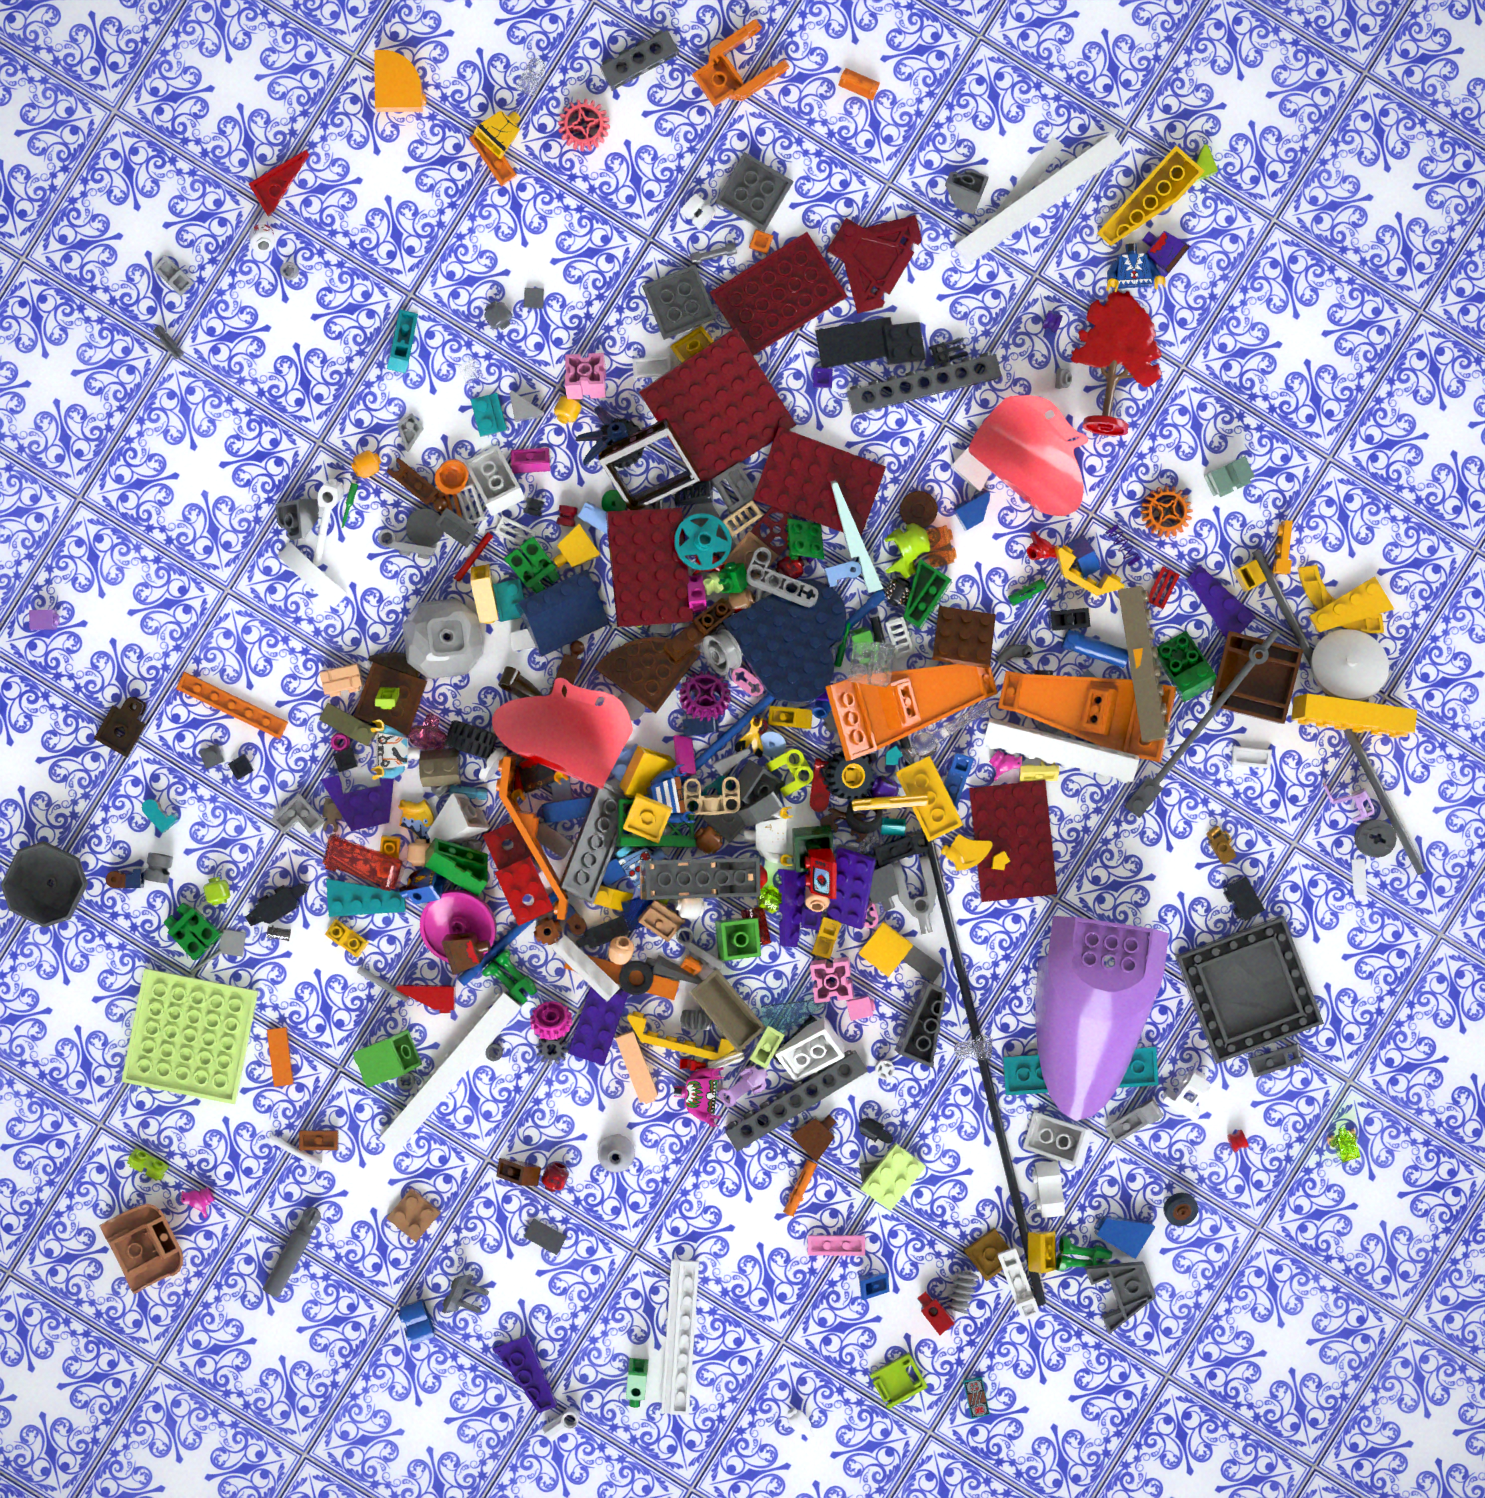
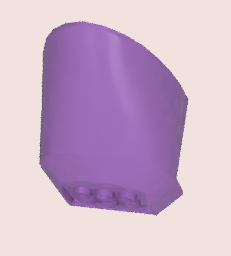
(1093, 1013)

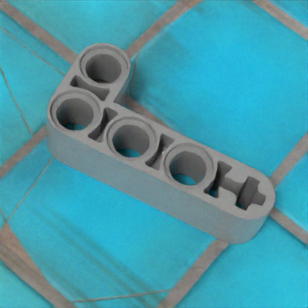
(783, 581)

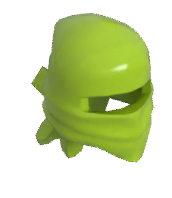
(911, 545)

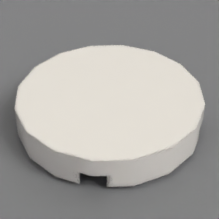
(492, 764)

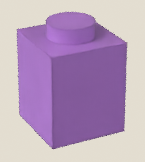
(43, 619)

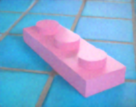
(836, 1245)

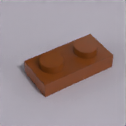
(318, 1139)

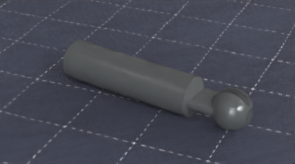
(292, 1252)

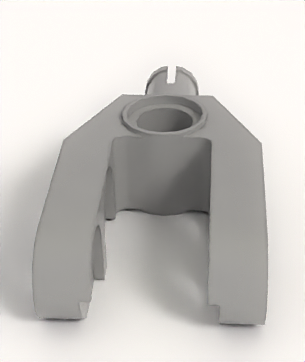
(929, 898)

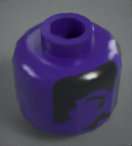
(884, 787)

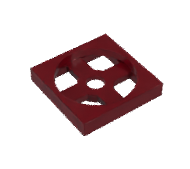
(771, 535)

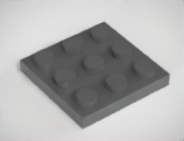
(754, 191)
(679, 302)

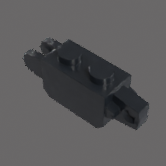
(278, 905)

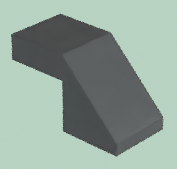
(761, 809)

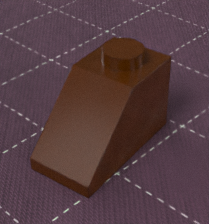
(518, 1172)

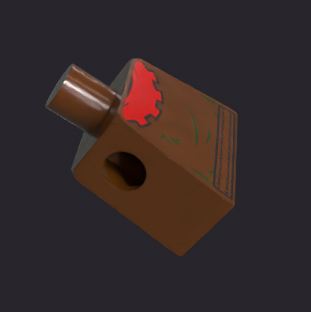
(464, 950)

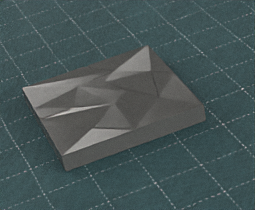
(1249, 989)

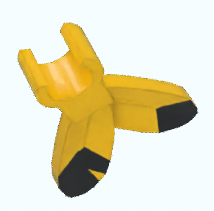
(751, 737)

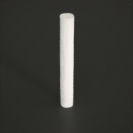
(295, 1151)

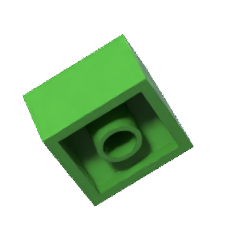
(737, 938)

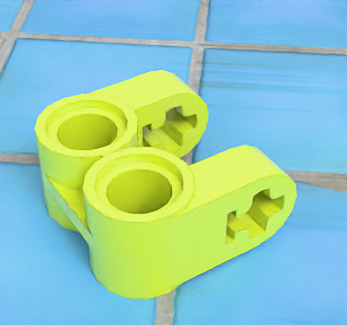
(794, 769)

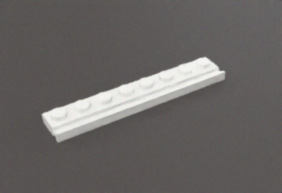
(680, 1337)

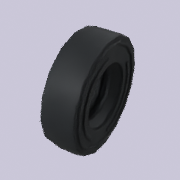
(636, 989)

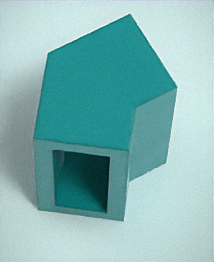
(892, 756)
(893, 826)

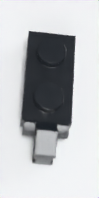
(604, 933)

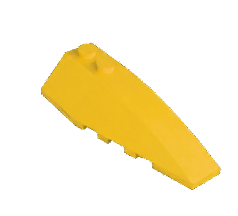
(1155, 194)

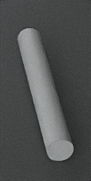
(382, 983)

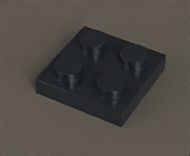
(903, 343)

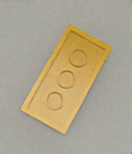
(940, 813)

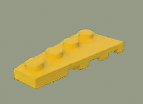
(1359, 603)

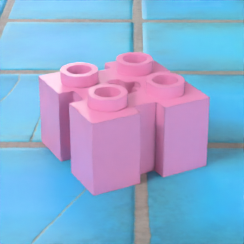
(585, 376)
(824, 988)

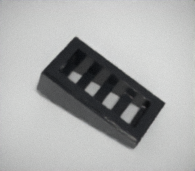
(707, 498)

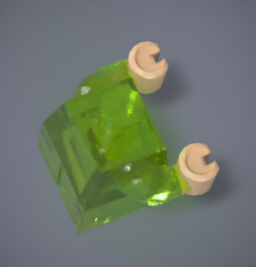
(1345, 1144)

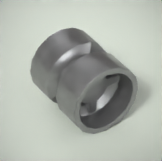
(158, 868)

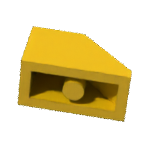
(790, 717)
(611, 897)

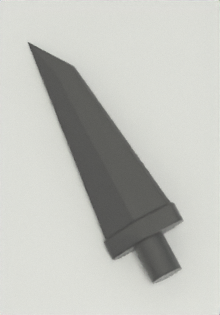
(667, 968)

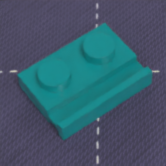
(488, 415)
(507, 596)

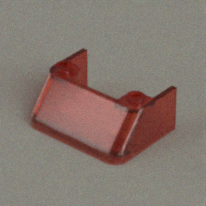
(363, 862)

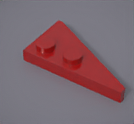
(273, 185)

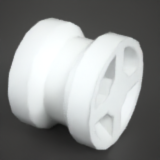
(886, 1072)

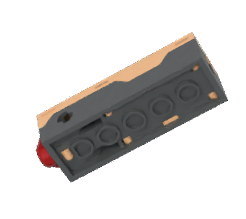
(701, 878)

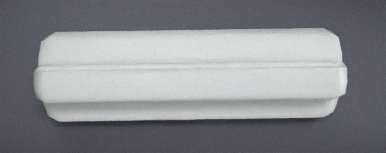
(726, 1060)

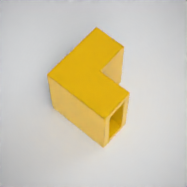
(1249, 575)

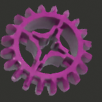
(704, 686)

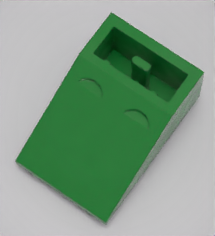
(1186, 666)

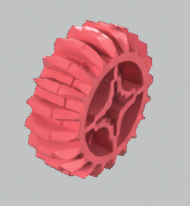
(587, 141)

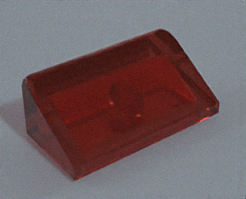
(758, 912)

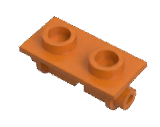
(859, 84)

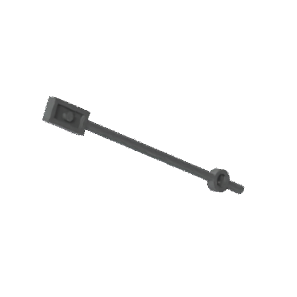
(1151, 787)

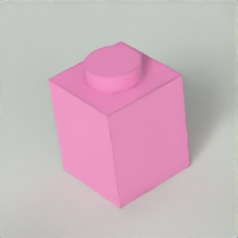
(860, 1007)

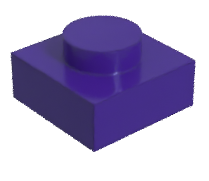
(822, 377)
(811, 919)

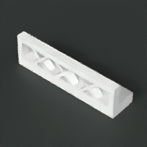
(585, 968)

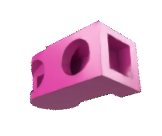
(696, 593)

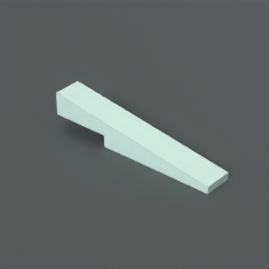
(854, 542)

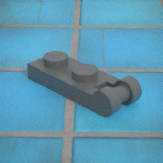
(1275, 1060)

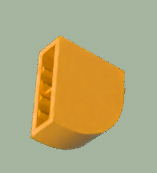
(397, 84)

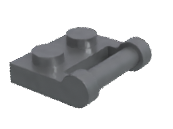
(740, 485)

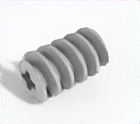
(962, 1291)

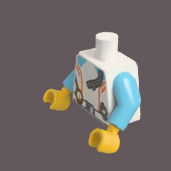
(391, 751)

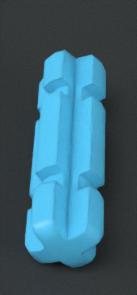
(470, 792)

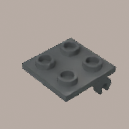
(458, 1286)

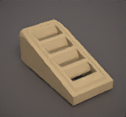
(739, 528)

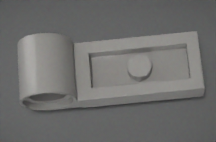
(405, 548)
(698, 952)
(1134, 1120)

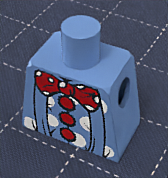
(631, 863)

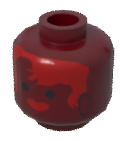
(790, 568)
(555, 1176)

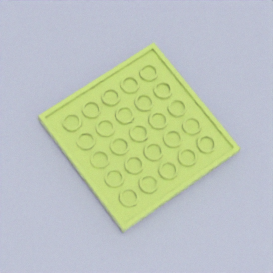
(190, 1036)

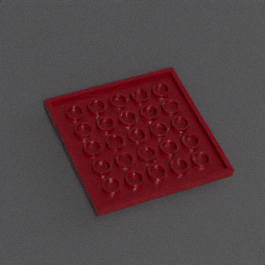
(718, 405)

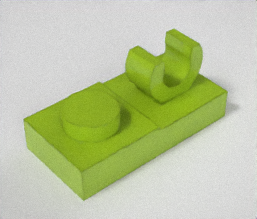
(387, 697)

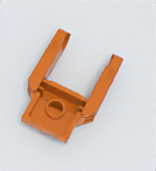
(722, 81)

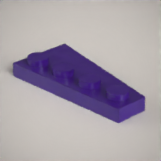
(1219, 603)
(527, 1370)

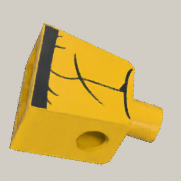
(498, 132)

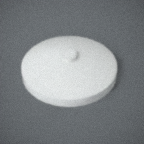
(1349, 665)

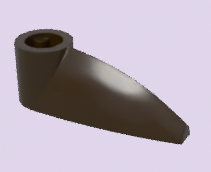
(394, 661)
(517, 684)

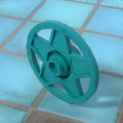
(702, 541)

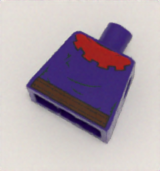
(1165, 250)

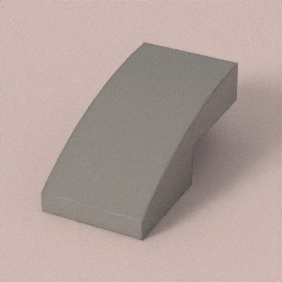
(173, 275)

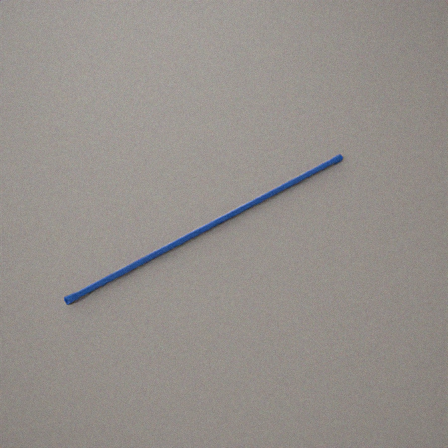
(871, 603)

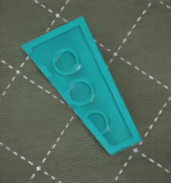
(357, 899)

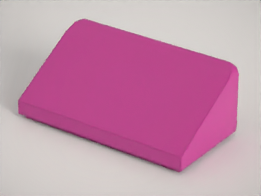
(530, 460)
(684, 754)

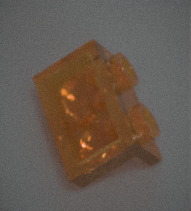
(940, 546)

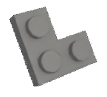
(298, 811)

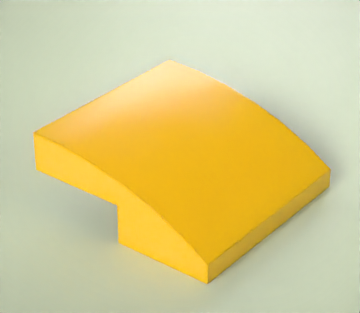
(885, 949)

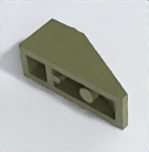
(348, 724)

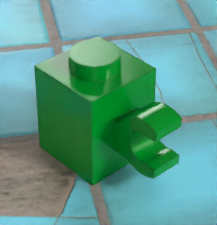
(733, 578)

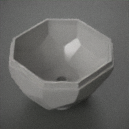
(428, 649)

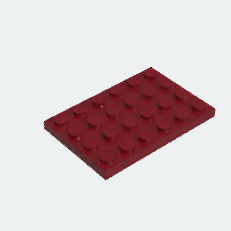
(779, 294)
(800, 478)
(646, 568)
(1018, 823)

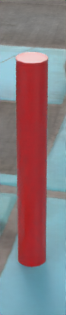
(472, 558)

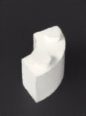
(1049, 1189)

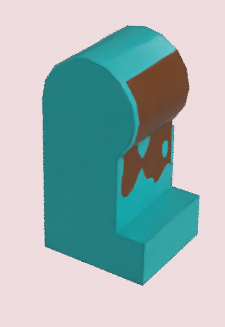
(157, 815)

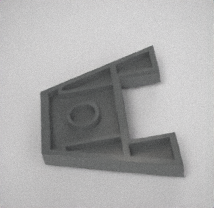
(1130, 1287)

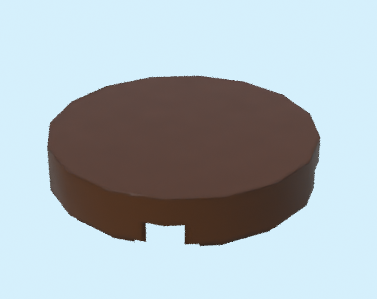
(918, 508)

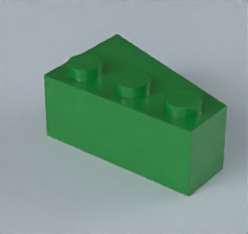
(926, 593)

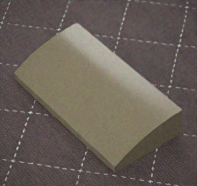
(727, 1010)

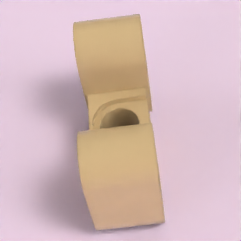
(712, 803)

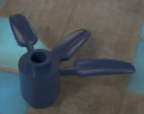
(616, 432)

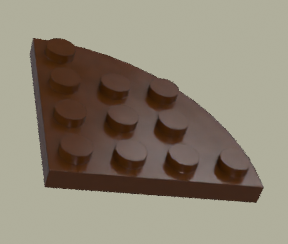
(646, 670)

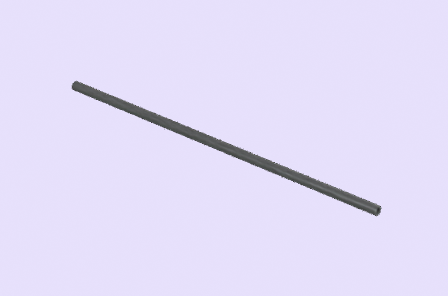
(1351, 736)

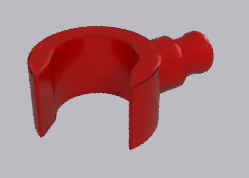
(691, 1064)

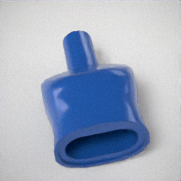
(821, 709)

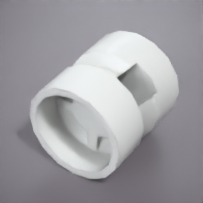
(693, 206)

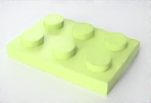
(892, 1176)

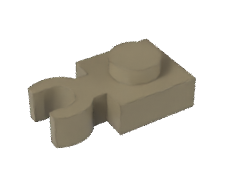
(332, 813)

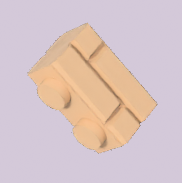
(342, 679)

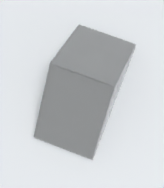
(523, 409)

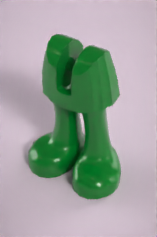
(521, 981)
(1066, 1247)

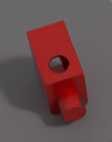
(942, 1320)

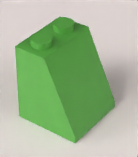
(387, 1058)

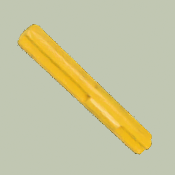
(890, 802)

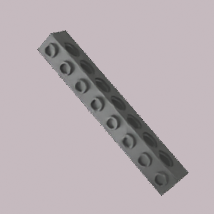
(988, 361)
(741, 1140)

